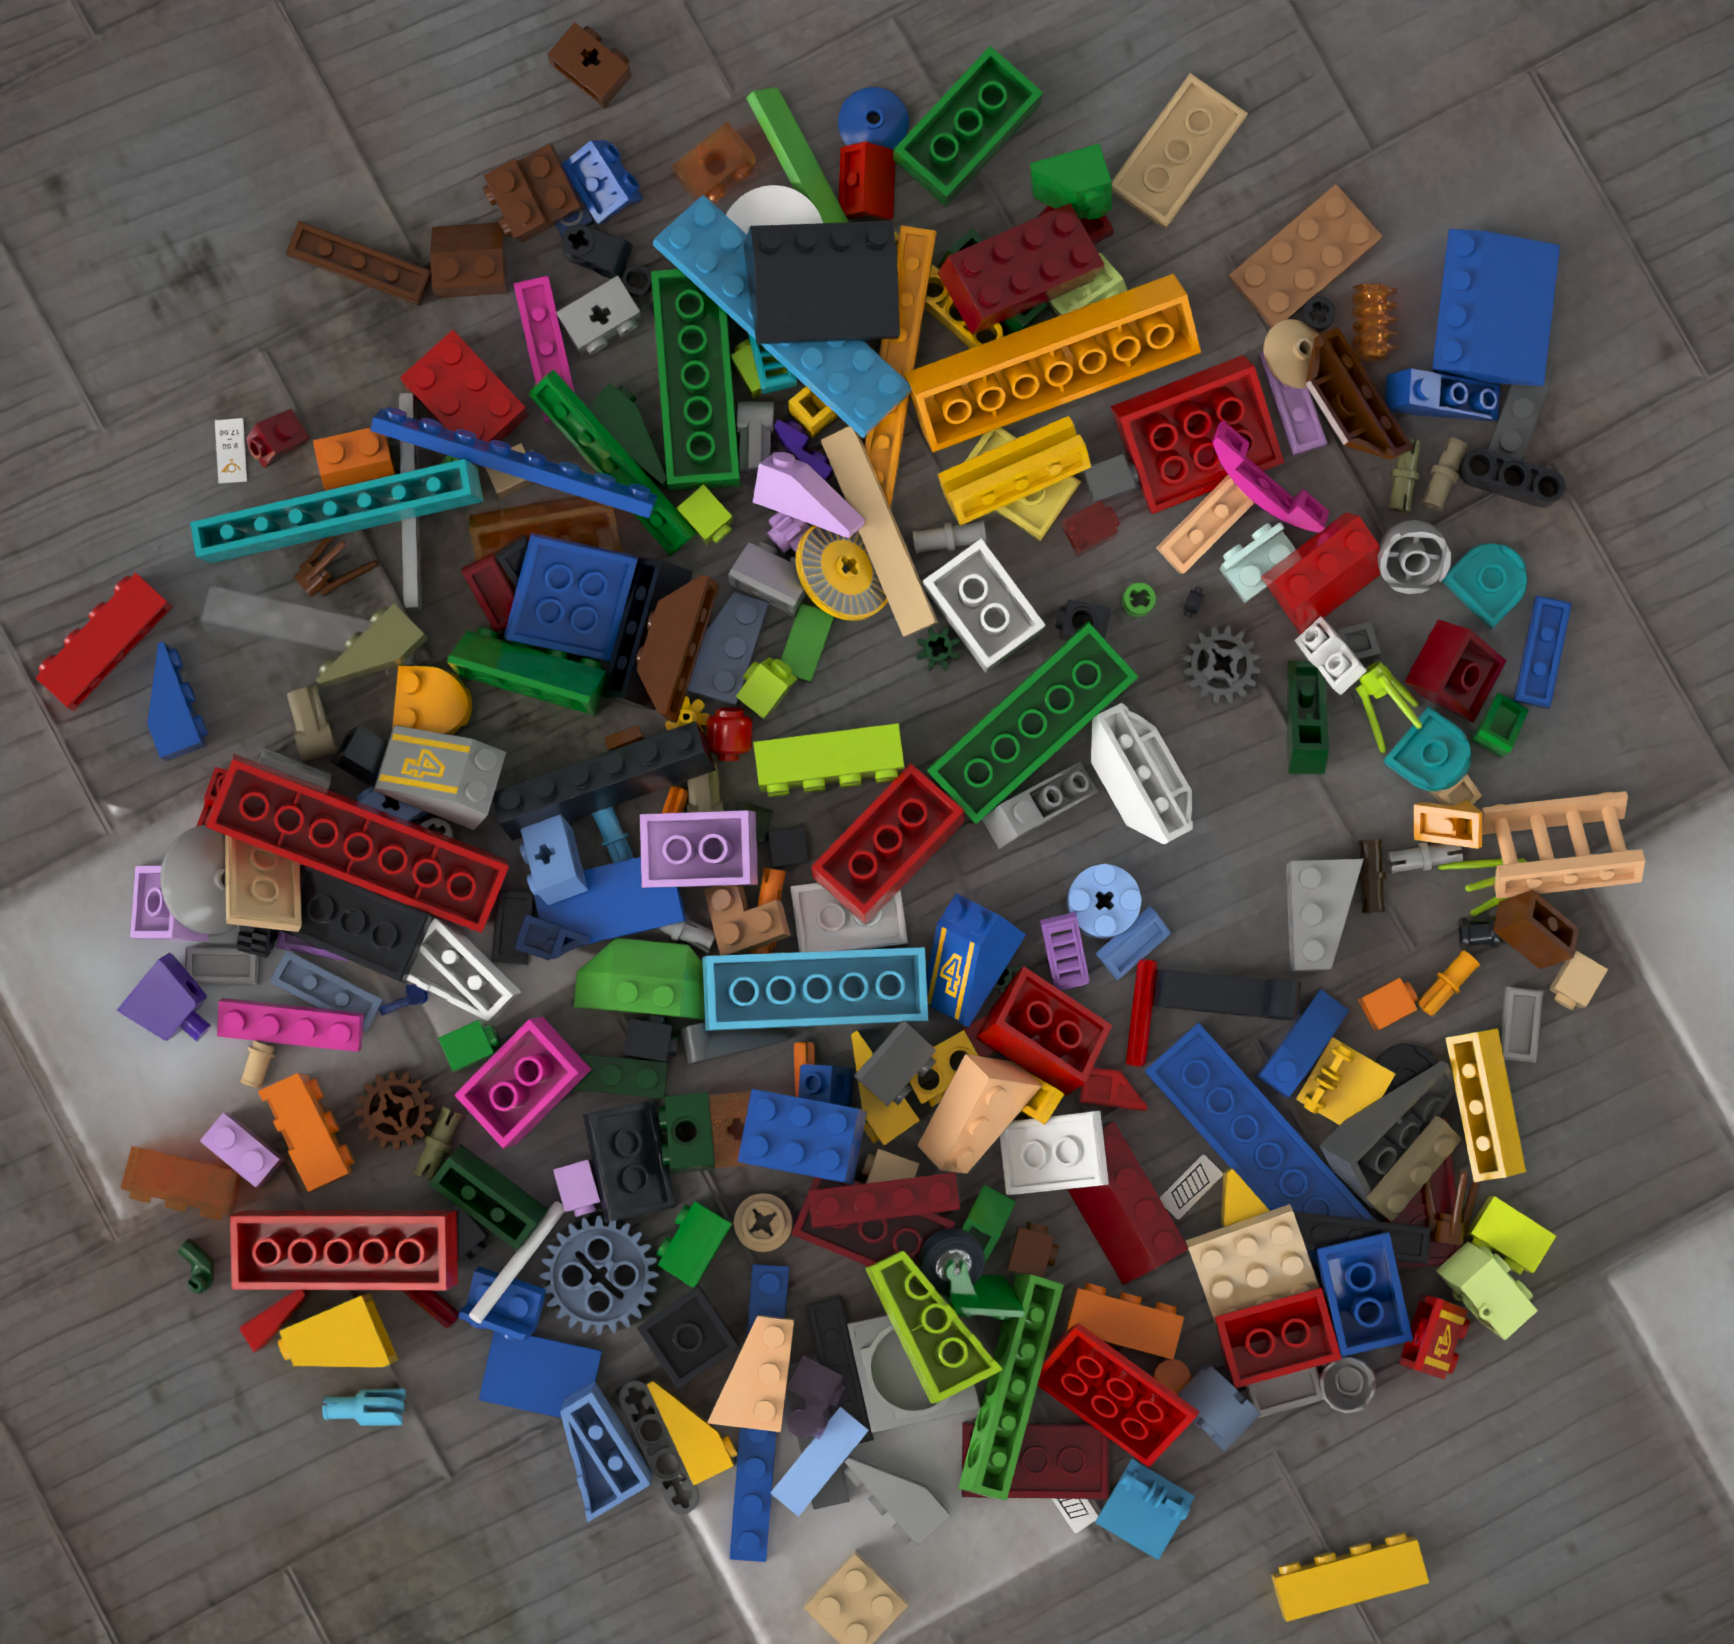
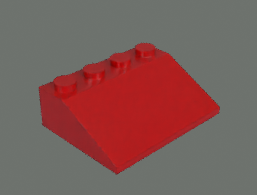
(1174, 426)
(1114, 1394)

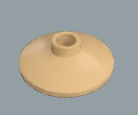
(1284, 353)

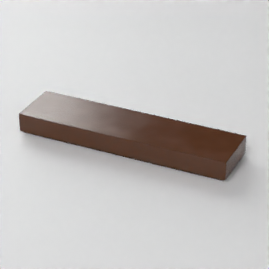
(359, 263)

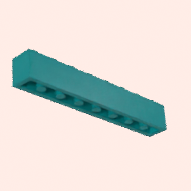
(337, 511)

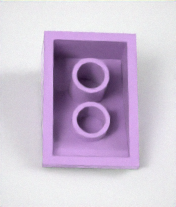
(698, 849)

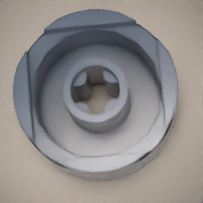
(1220, 1407)

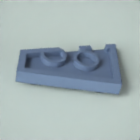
(728, 649)

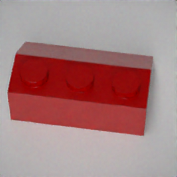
(1325, 571)
(1045, 1031)
(1277, 1338)

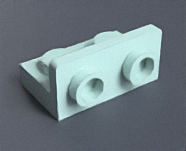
(1246, 565)

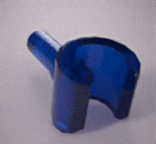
(415, 996)

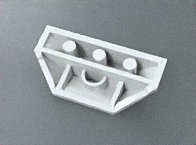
(1140, 774)

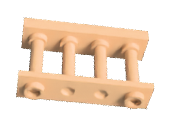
(1568, 873)

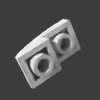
(1330, 655)

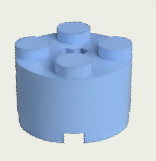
(1124, 901)

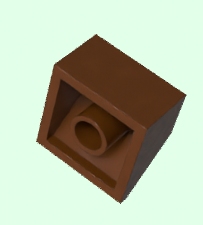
(468, 260)

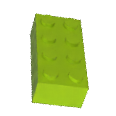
(829, 758)

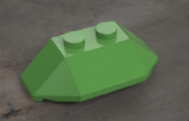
(643, 980)

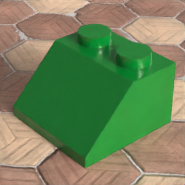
(1076, 179)
(694, 1243)

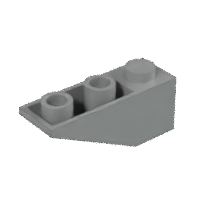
(1039, 805)
(907, 1501)

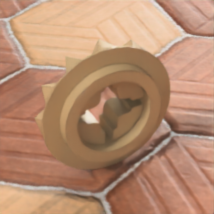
(745, 1219)

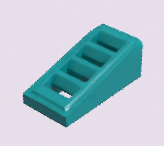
(772, 383)

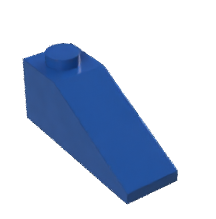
(1302, 1044)

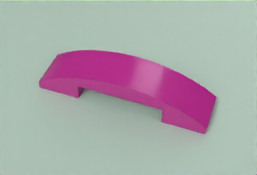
(1298, 511)

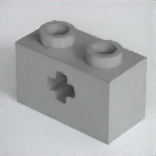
(609, 300)

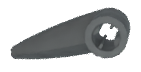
(712, 1045)

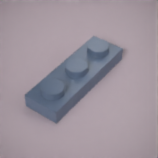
(324, 988)

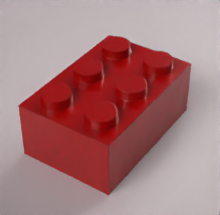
(463, 391)

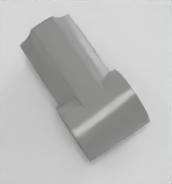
(755, 427)

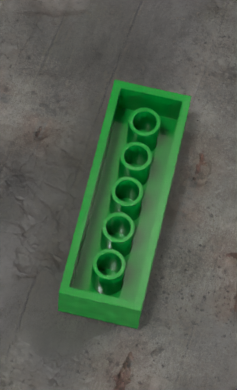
(694, 385)
(1032, 722)

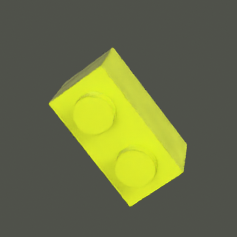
(1510, 1235)

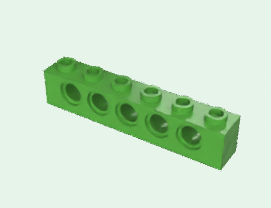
(1011, 1392)

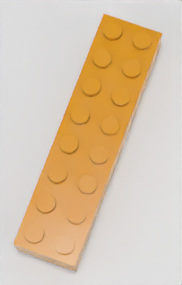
(1053, 362)

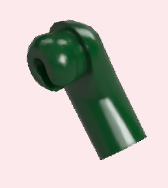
(201, 1269)

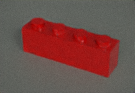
(103, 641)

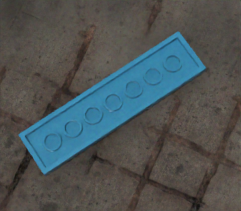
(840, 373)

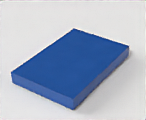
(536, 1373)

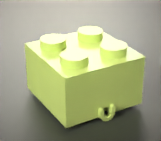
(1488, 1289)

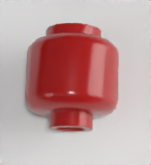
(729, 733)

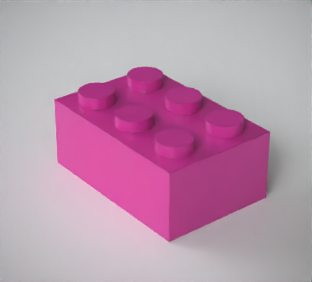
(522, 1082)

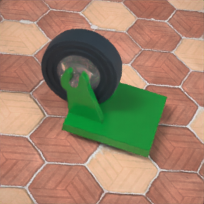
(955, 1266)

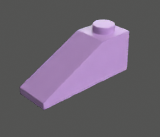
(801, 493)

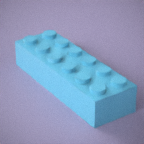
(815, 989)

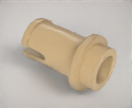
(257, 1063)

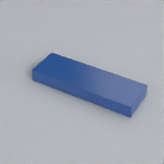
(1542, 652)

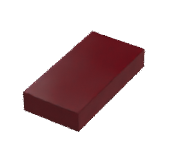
(491, 589)

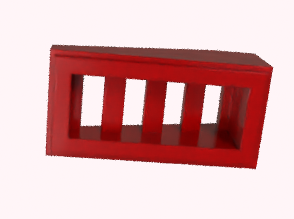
(265, 1325)

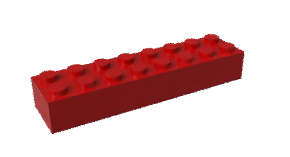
(357, 843)

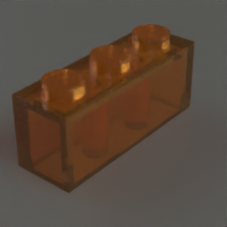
(181, 1182)

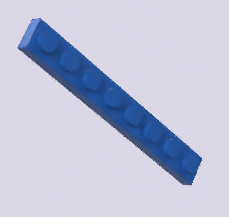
(500, 457)
(757, 1446)

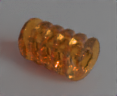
(1373, 321)

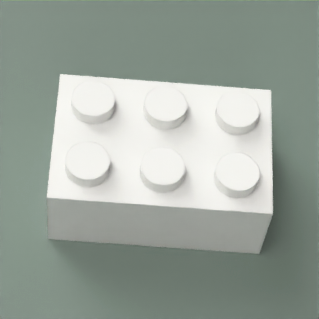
(983, 605)

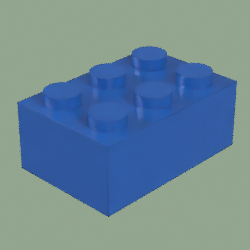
(802, 1136)

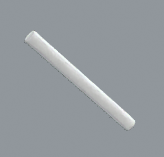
(517, 1262)

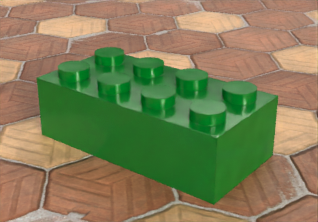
(967, 126)

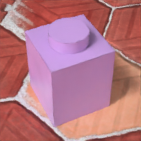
(578, 1187)

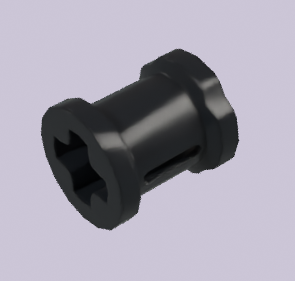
(1477, 932)

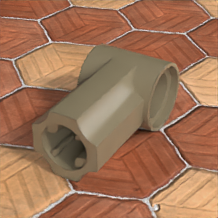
(313, 734)
(705, 793)

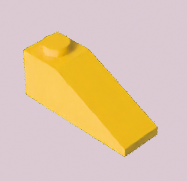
(883, 1121)
(697, 1442)

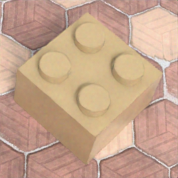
(855, 1602)

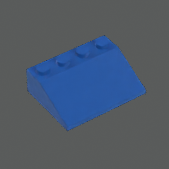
(1496, 308)

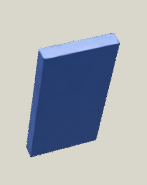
(615, 904)

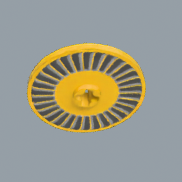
(840, 594)

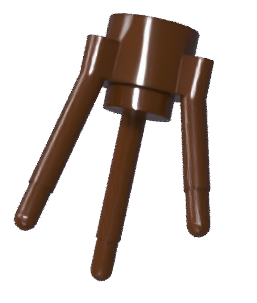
(314, 575)
(1451, 1227)

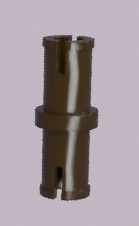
(1372, 876)

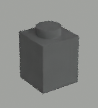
(1110, 479)

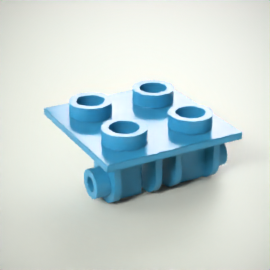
(1145, 1509)

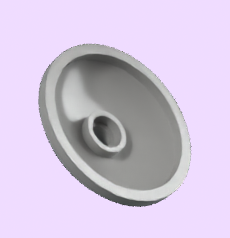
(193, 881)

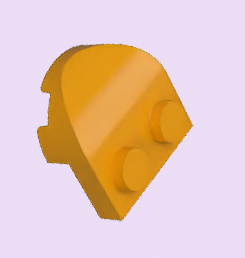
(431, 700)

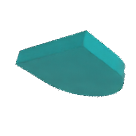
(1489, 581)
(1433, 755)

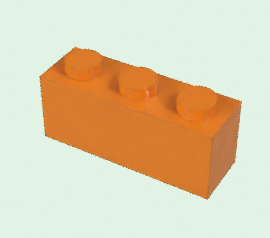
(1126, 1320)

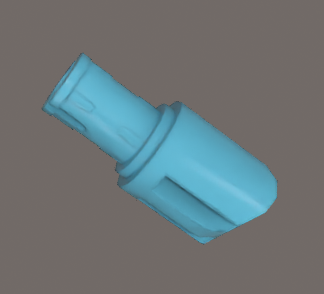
(368, 1407)

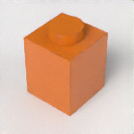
(1388, 1003)

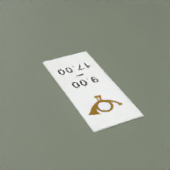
(230, 450)

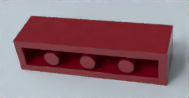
(883, 1200)

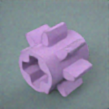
(786, 531)

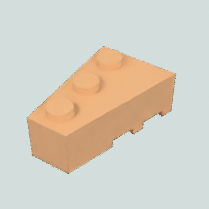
(976, 1111)
(759, 1378)

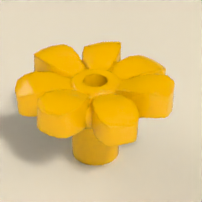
(694, 711)

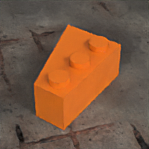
(308, 1130)

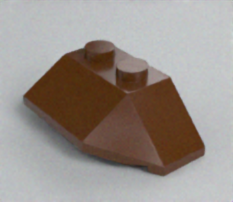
(1352, 400)
(674, 644)

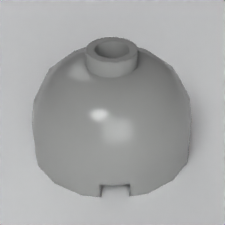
(1413, 556)

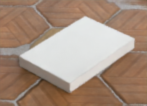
(830, 926)
(1054, 1155)

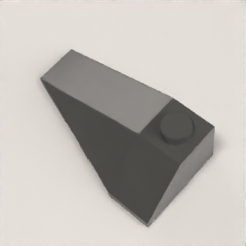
(1378, 1135)

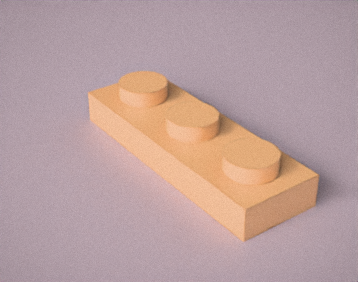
(1204, 525)

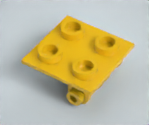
(1343, 1083)

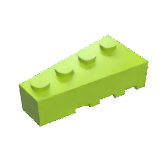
(931, 1333)

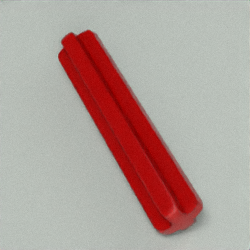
(1141, 1013)

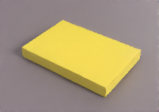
(1038, 510)

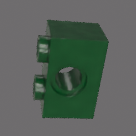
(697, 1153)

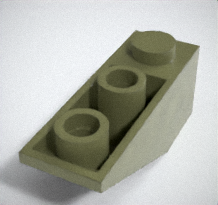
(382, 646)

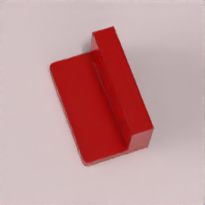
(867, 181)

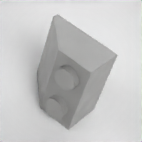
(768, 577)

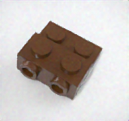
(532, 193)

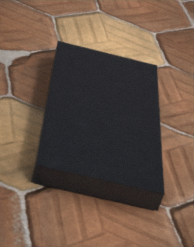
(360, 924)

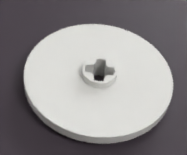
(773, 207)

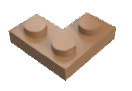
(743, 929)

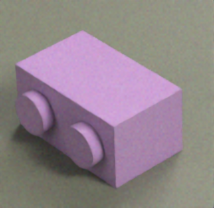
(242, 1150)

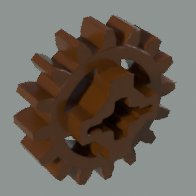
(380, 1117)

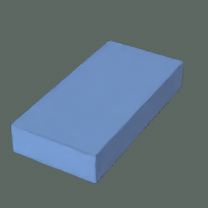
(1133, 944)

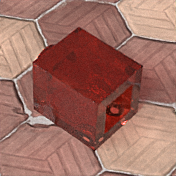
(1090, 528)

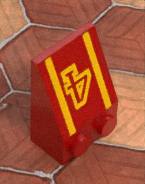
(1435, 1336)

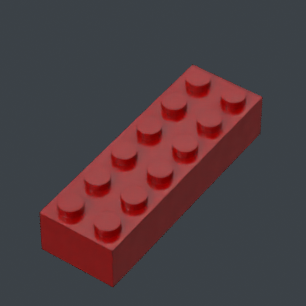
(344, 1249)

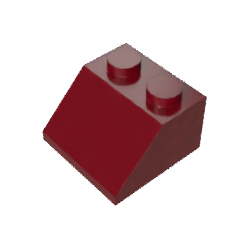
(1455, 670)

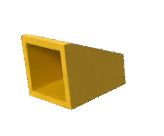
(340, 1337)

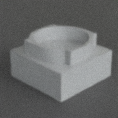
(890, 1382)

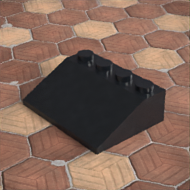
(823, 282)

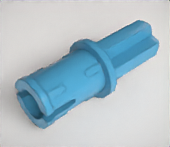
(613, 835)

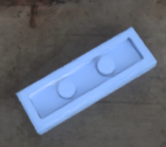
(819, 1461)

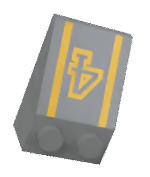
(440, 774)

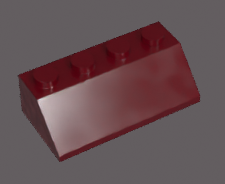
(1128, 1214)

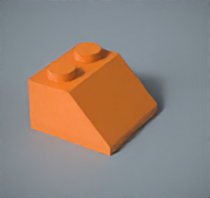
(354, 458)

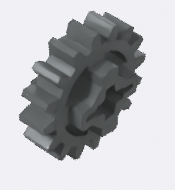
(1231, 679)

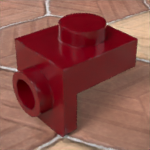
(276, 437)

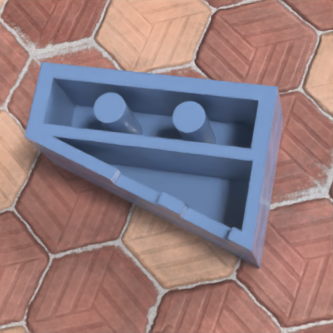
(602, 1451)

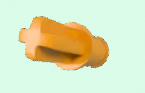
(1448, 983)

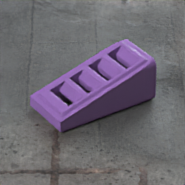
(1068, 972)

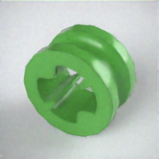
(1140, 611)

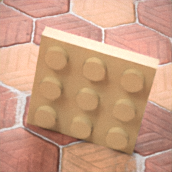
(1252, 1262)

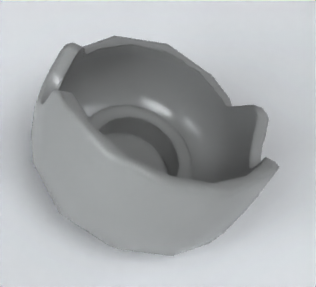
(1348, 1384)

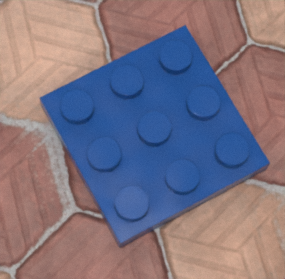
(570, 597)

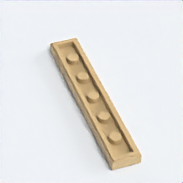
(879, 531)

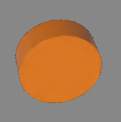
(1172, 1374)

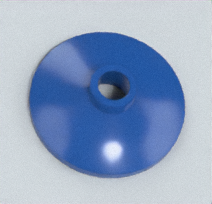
(892, 113)

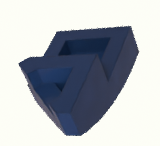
(547, 938)

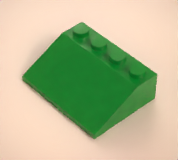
(529, 671)

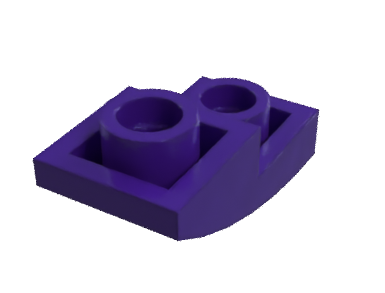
(795, 443)

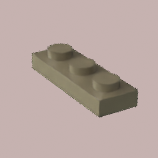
(1413, 1168)

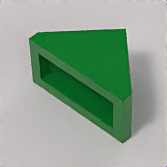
(1500, 726)

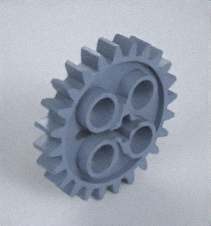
(576, 1299)

